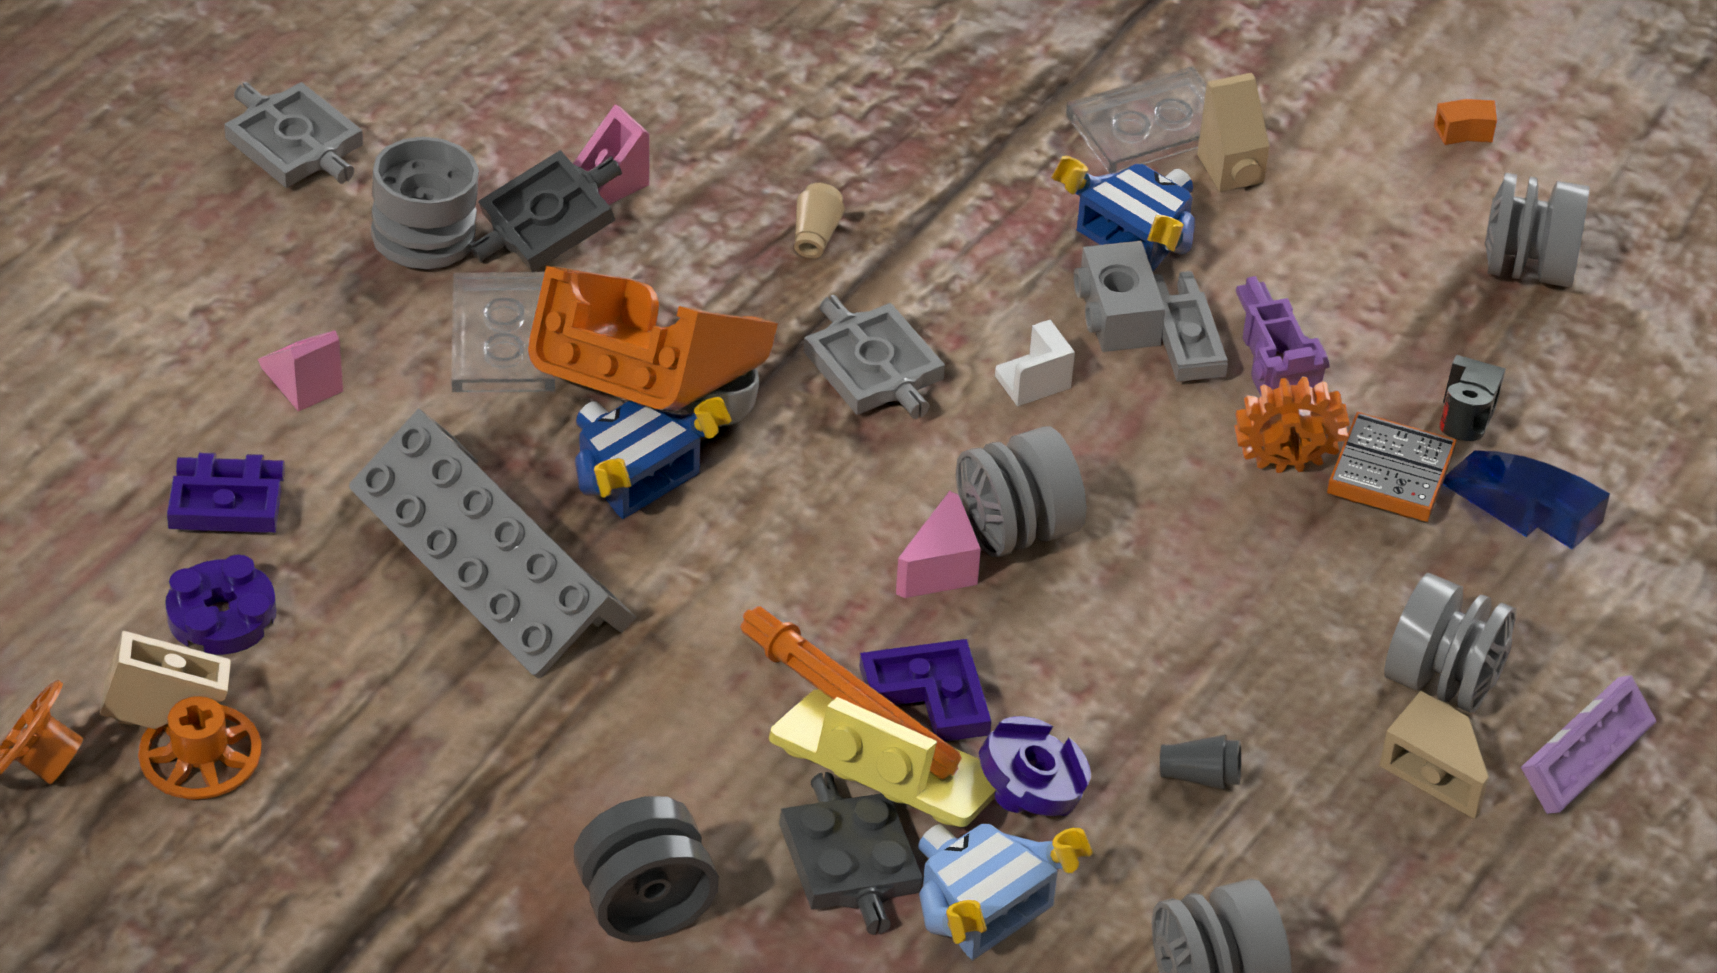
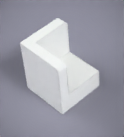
(1043, 371)

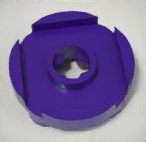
(214, 581)
(1033, 767)

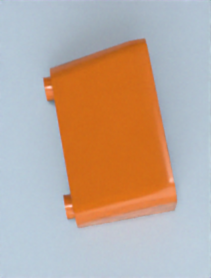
(607, 338)

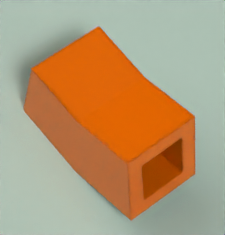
(1466, 121)

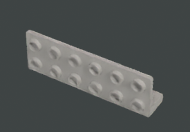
(483, 545)

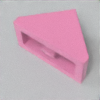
(628, 145)
(306, 369)
(941, 554)

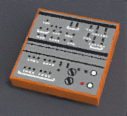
(1391, 466)

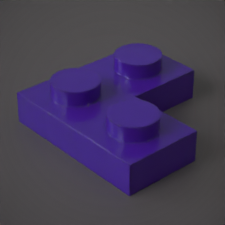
(938, 675)

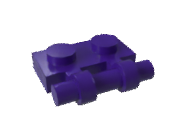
(226, 493)

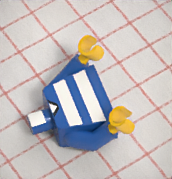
(1132, 207)
(641, 450)

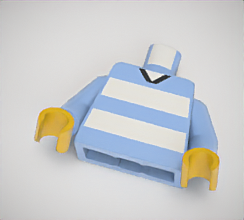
(991, 882)

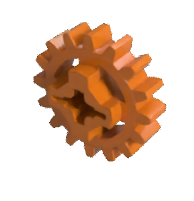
(1291, 425)

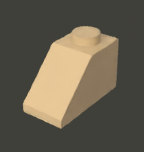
(1233, 133)
(154, 676)
(1437, 753)

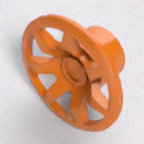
(198, 741)
(45, 744)

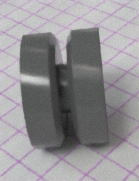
(645, 868)

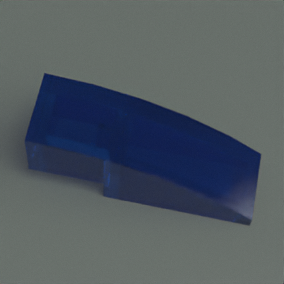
(1530, 495)

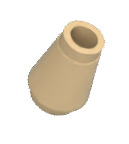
(816, 218)

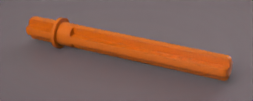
(785, 644)

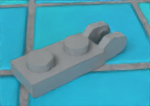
(1191, 332)

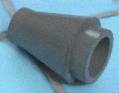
(1203, 761)

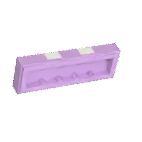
(1588, 744)

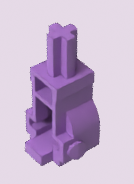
(1273, 328)

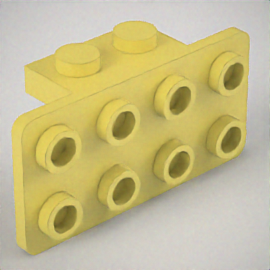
(882, 756)

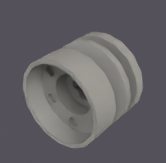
(424, 202)
(1537, 229)
(1021, 491)
(1443, 640)
(1228, 934)

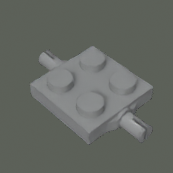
(293, 134)
(873, 358)

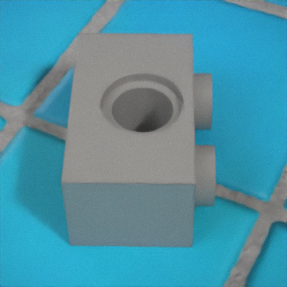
(1120, 296)

